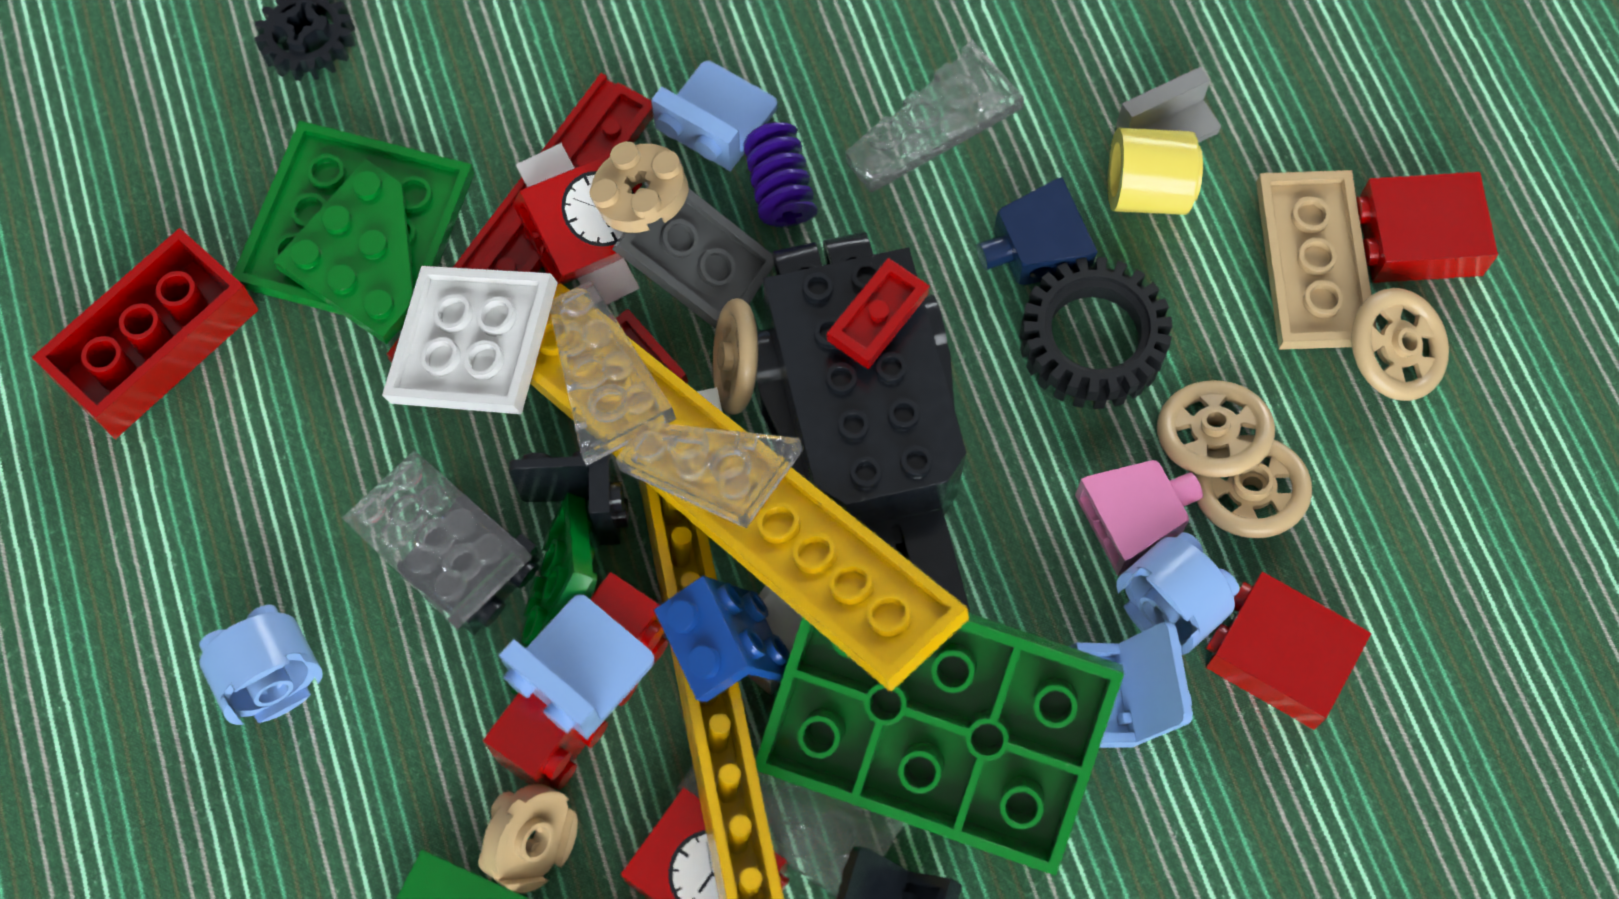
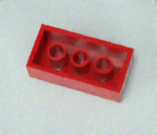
(146, 333)
(533, 744)

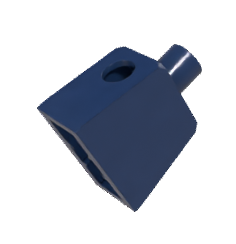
(1038, 235)

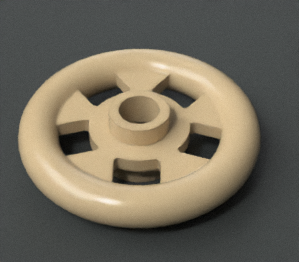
(1400, 344)
(735, 356)
(1212, 395)
(1243, 520)

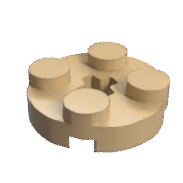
(632, 165)
(508, 853)

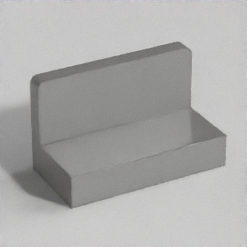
(1173, 107)

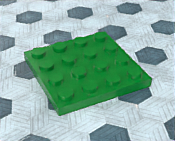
(311, 173)

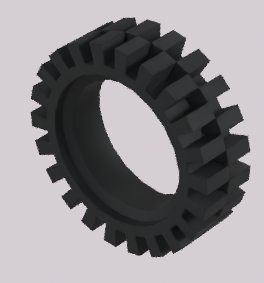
(1107, 284)

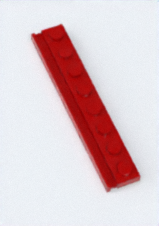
(597, 124)

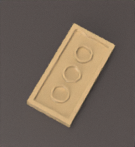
(1313, 256)

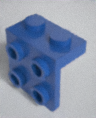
(721, 636)

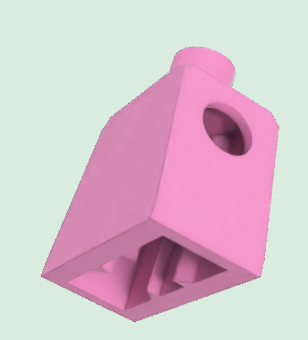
(1136, 509)

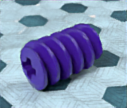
(779, 175)

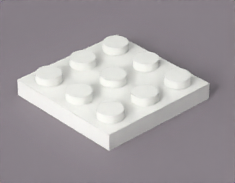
(470, 339)

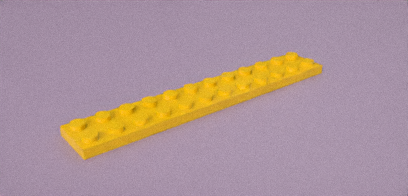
(805, 547)

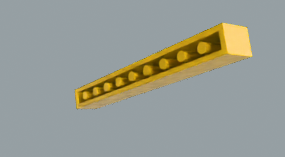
(715, 729)

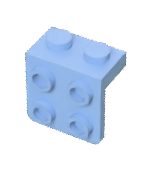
(713, 113)
(578, 666)
(1153, 688)

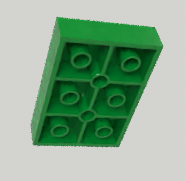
(971, 745)

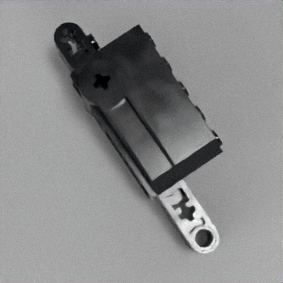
(870, 437)

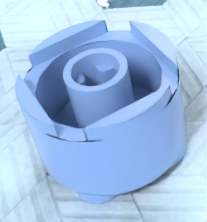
(1179, 587)
(259, 666)

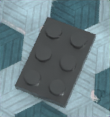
(699, 258)

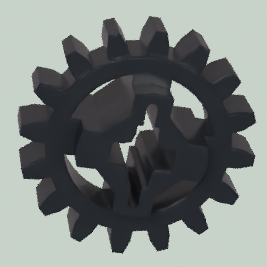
(306, 36)

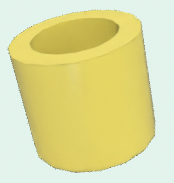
(1154, 171)

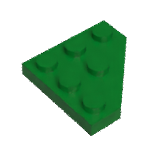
(358, 253)
(564, 568)

